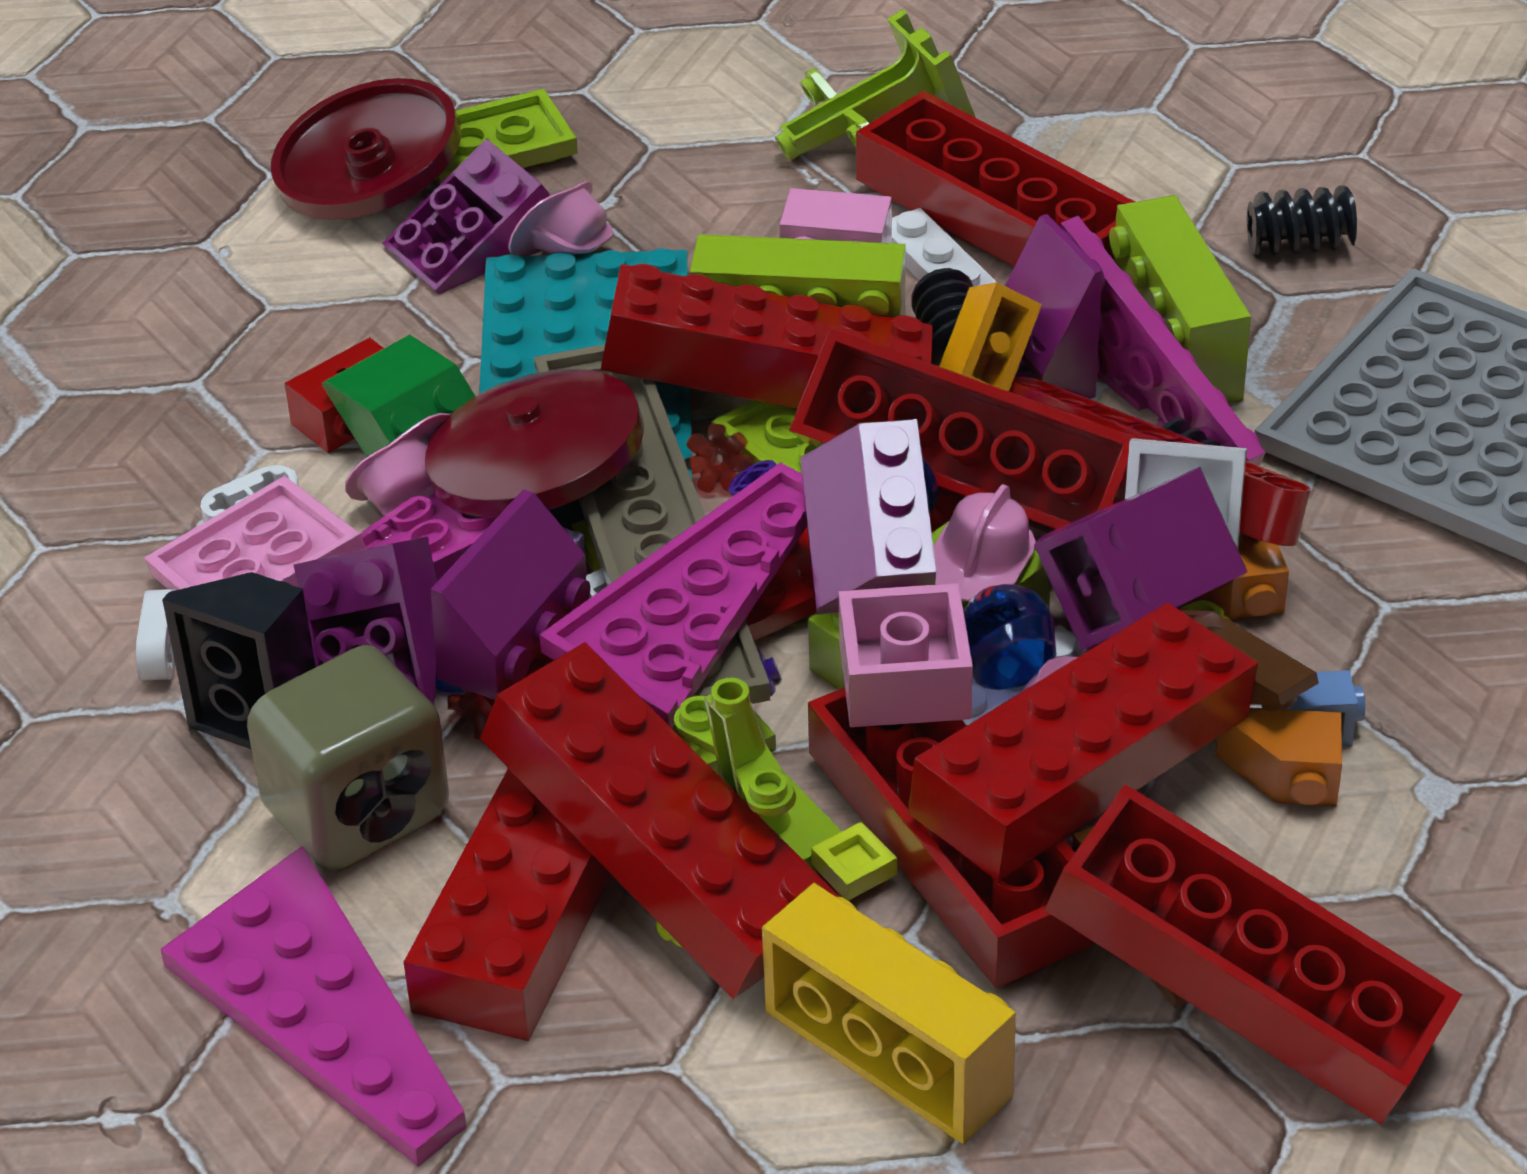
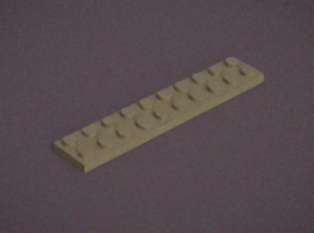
(651, 506)

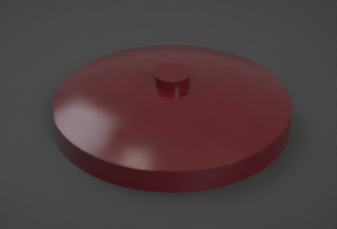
(366, 149)
(538, 434)

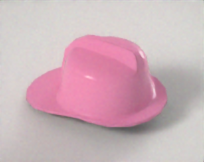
(562, 223)
(396, 470)
(984, 543)

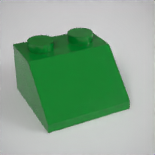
(396, 391)

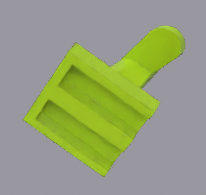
(845, 113)
(729, 729)

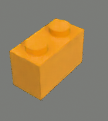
(991, 334)

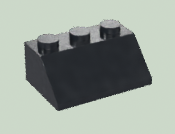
(235, 646)

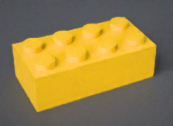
(889, 1012)

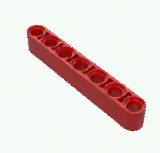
(1271, 502)

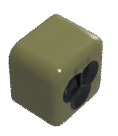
(349, 757)

